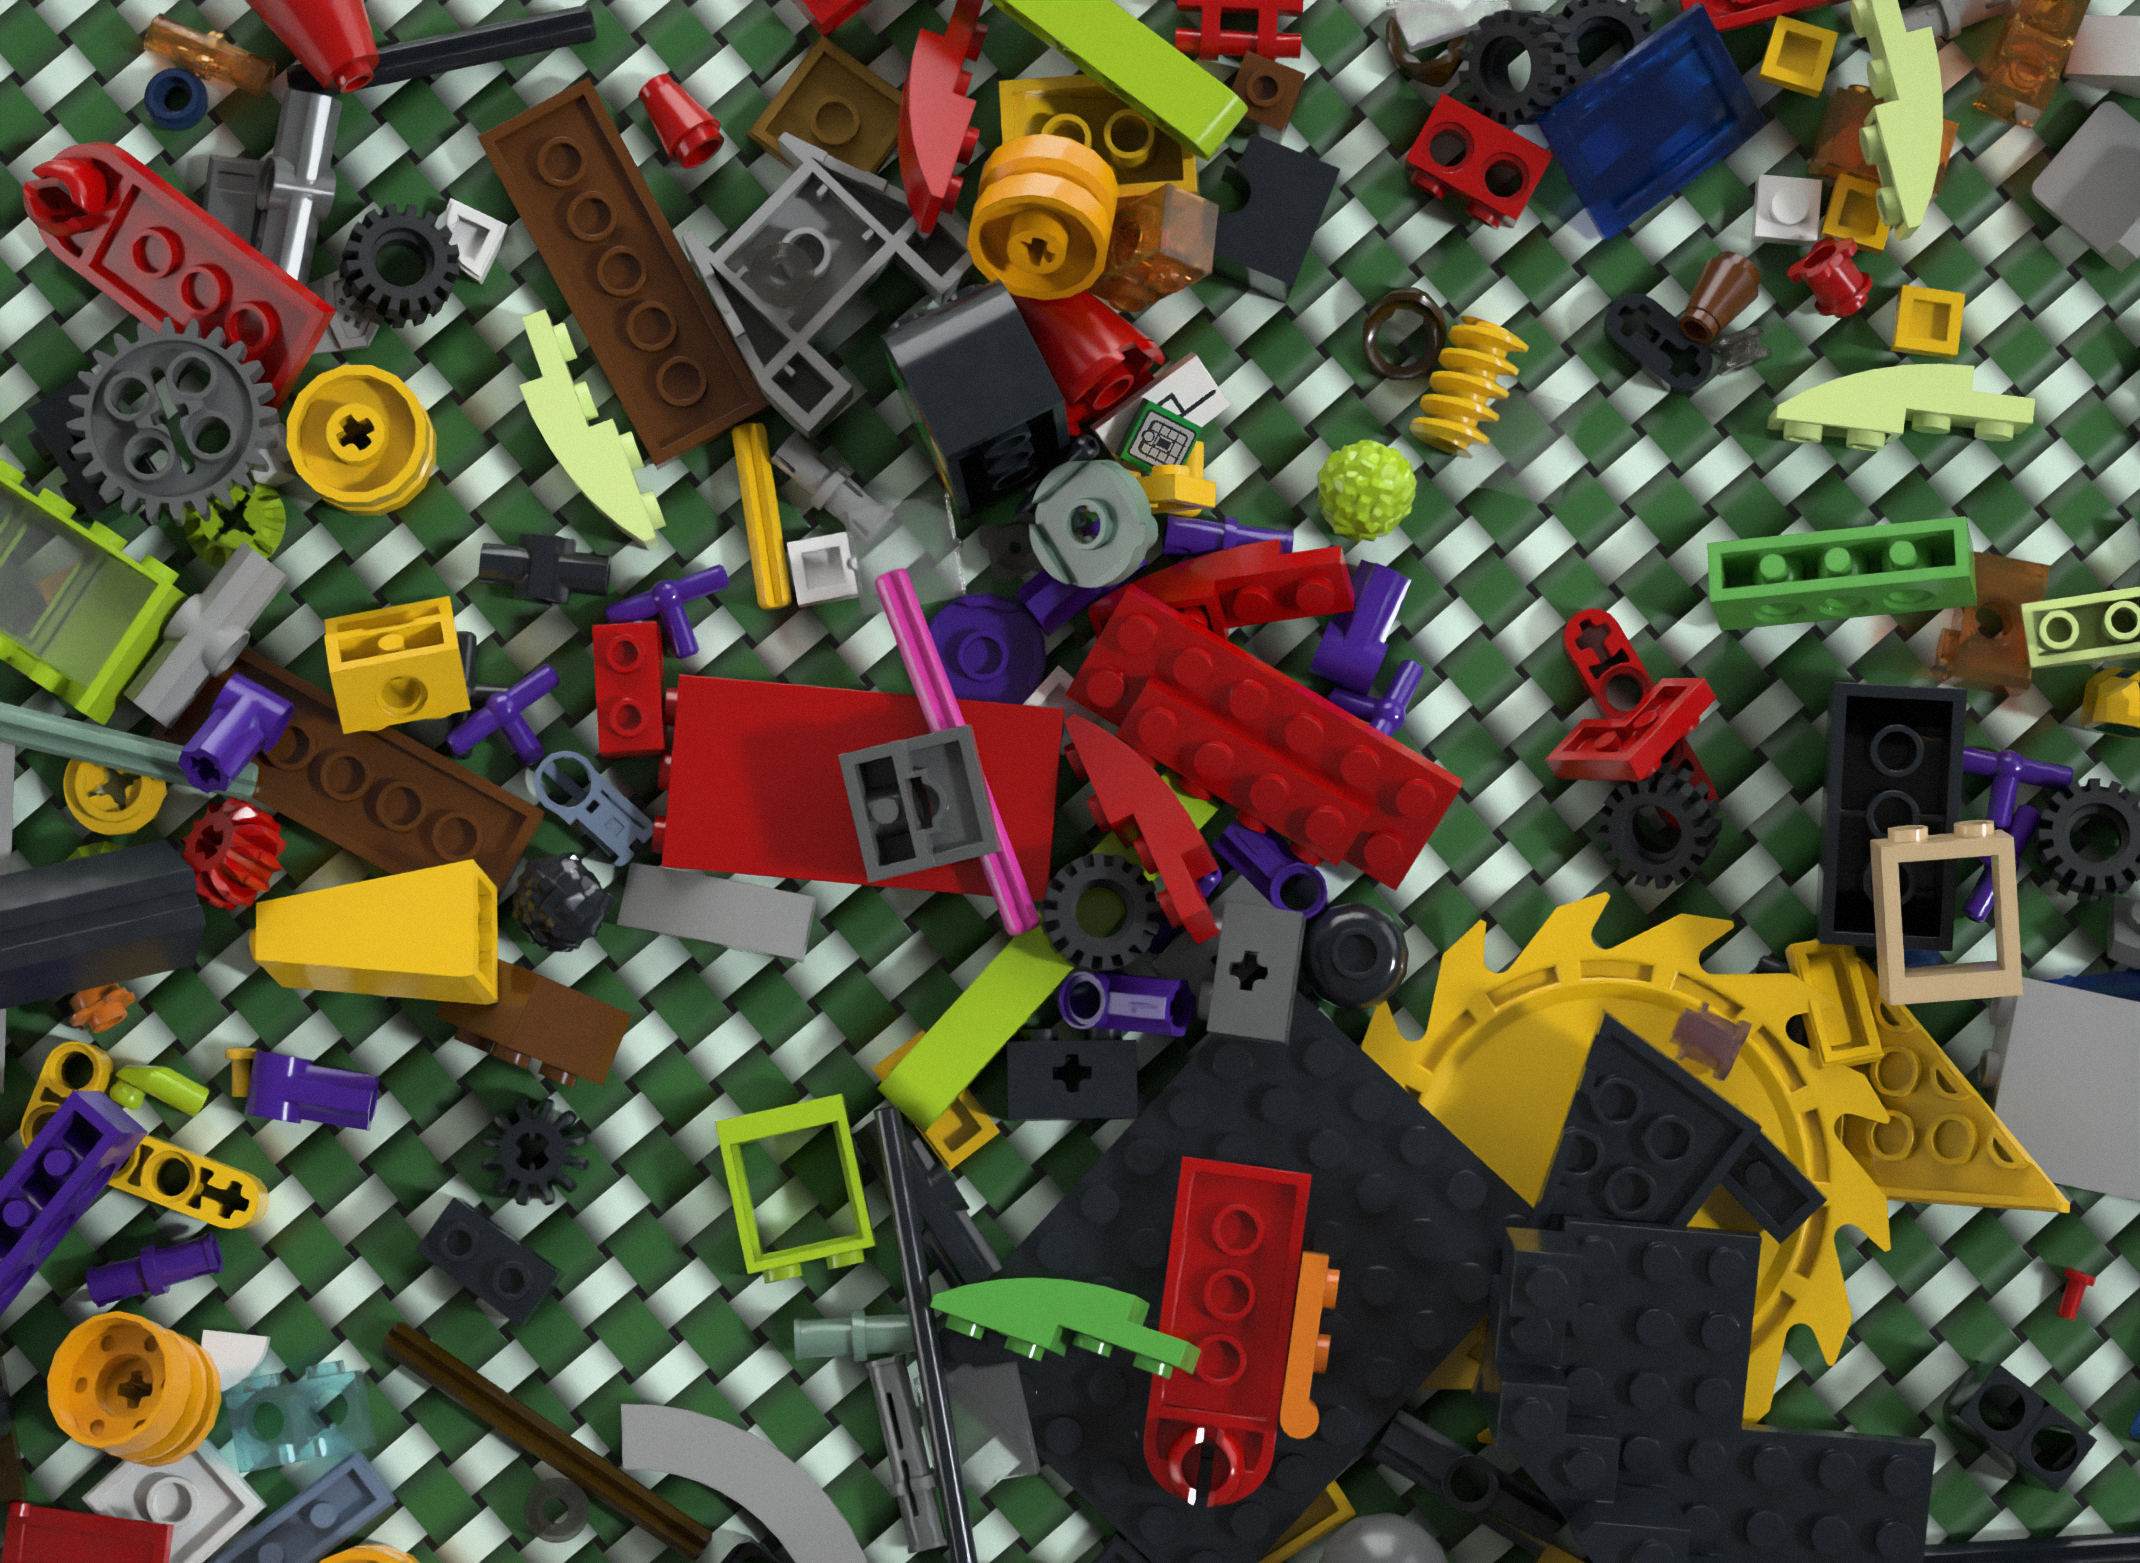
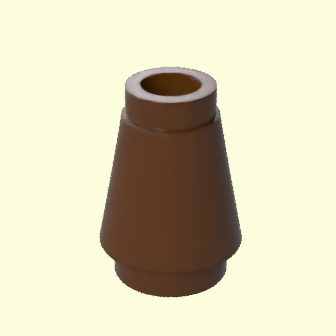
(1720, 294)

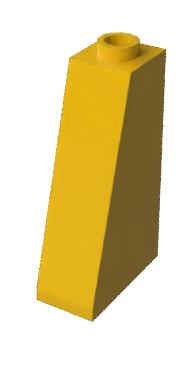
(387, 936)

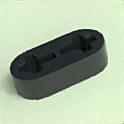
(1647, 355)

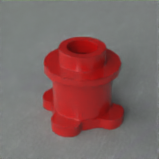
(1833, 277)

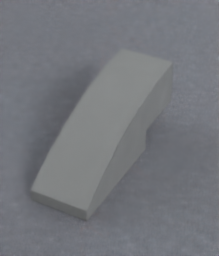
(717, 912)

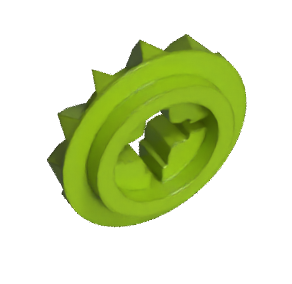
(263, 513)

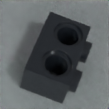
(490, 1261)

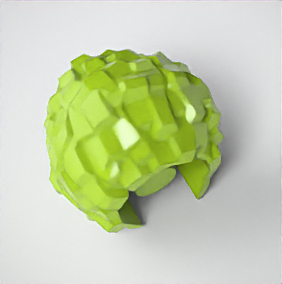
(1365, 490)

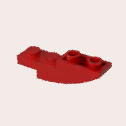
(937, 115)
(1245, 587)
(1147, 816)

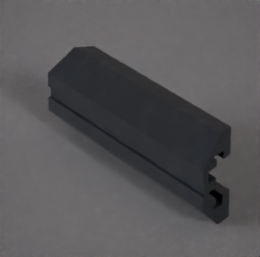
(97, 922)

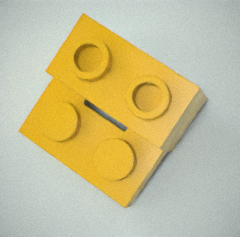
(403, 641)

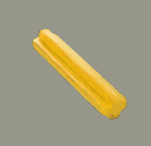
(762, 516)

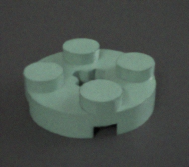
(1124, 516)

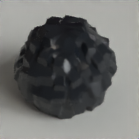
(560, 902)

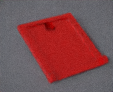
(71, 1536)

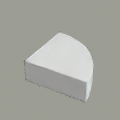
(477, 238)
(234, 1354)

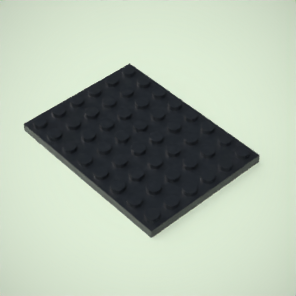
(1390, 1203)

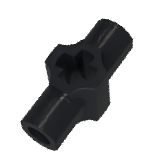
(544, 569)

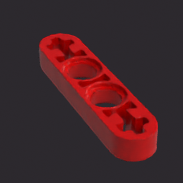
(1617, 642)

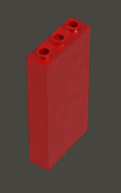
(766, 795)

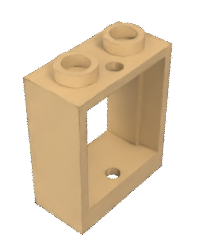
(1948, 981)

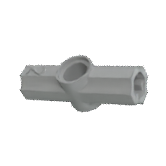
(206, 635)

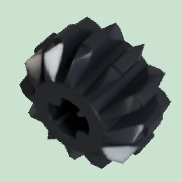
(513, 1152)

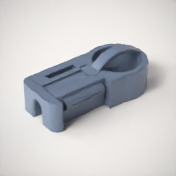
(603, 813)

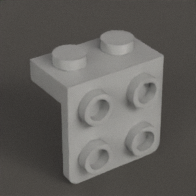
(2097, 185)

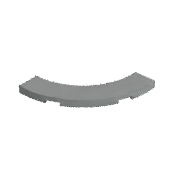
(744, 1470)

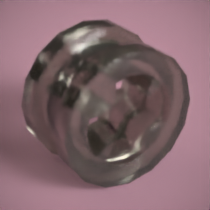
(1740, 350)

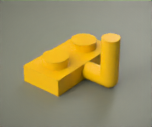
(1178, 487)

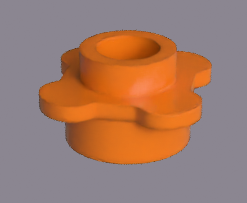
(100, 1007)

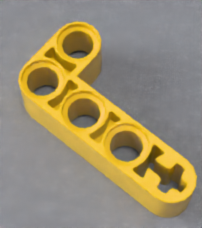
(146, 1162)

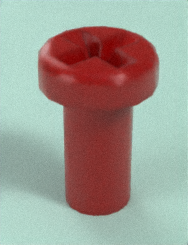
(2074, 1292)

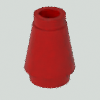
(681, 123)

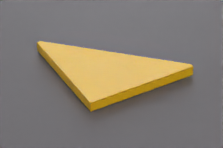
(1941, 1133)

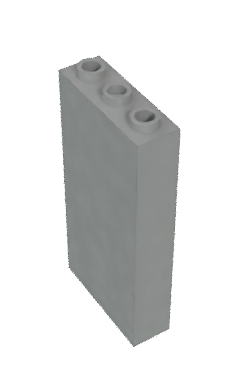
(2069, 1083)

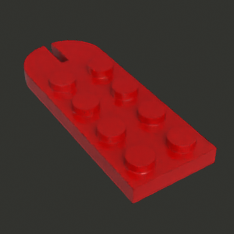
(172, 259)
(1233, 1299)

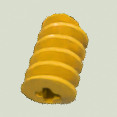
(1466, 386)

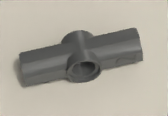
(297, 181)

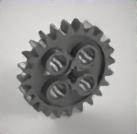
(119, 439)

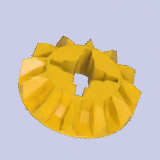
(104, 812)

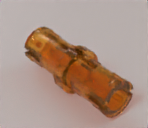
(210, 55)

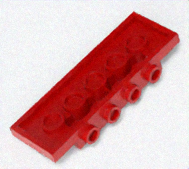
(1261, 742)

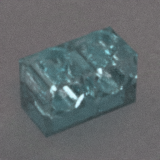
(303, 1431)

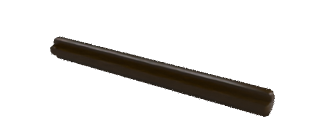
(546, 1441)

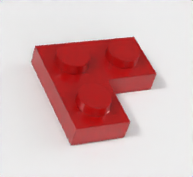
(1633, 745)

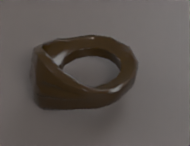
(1433, 72)
(1433, 323)

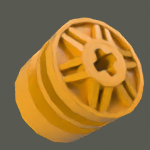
(104, 1386)

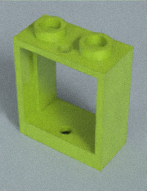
(784, 1121)

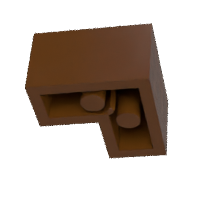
(542, 1021)

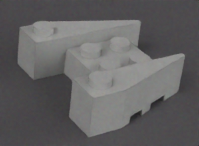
(852, 239)

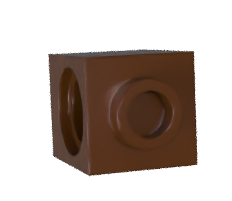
(1270, 95)

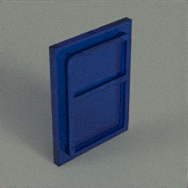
(1651, 121)

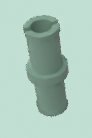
(853, 1336)

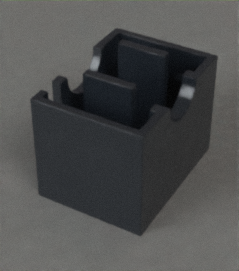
(1283, 207)

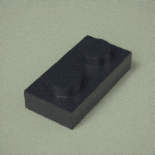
(1772, 1188)

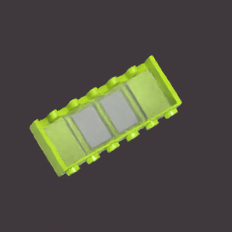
(75, 604)

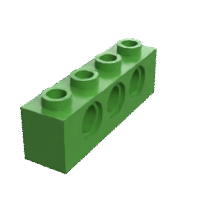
(1842, 573)

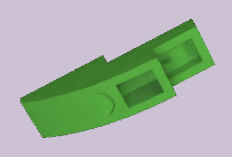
(1046, 1312)

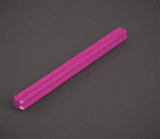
(942, 714)

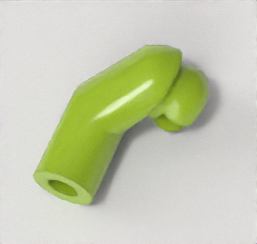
(162, 1084)

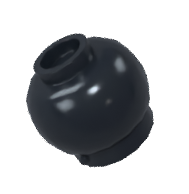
(1354, 956)

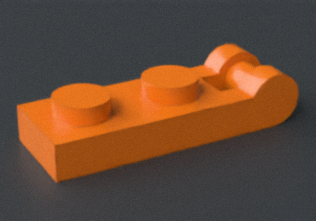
(1307, 1347)

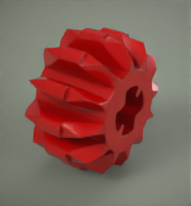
(233, 853)

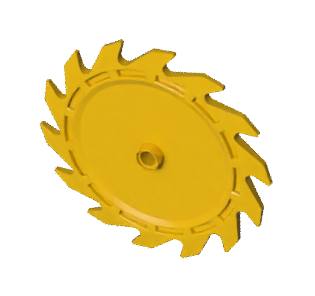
(1510, 1053)

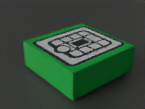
(1157, 437)

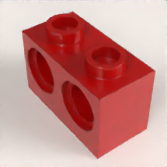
(1485, 147)
(630, 690)

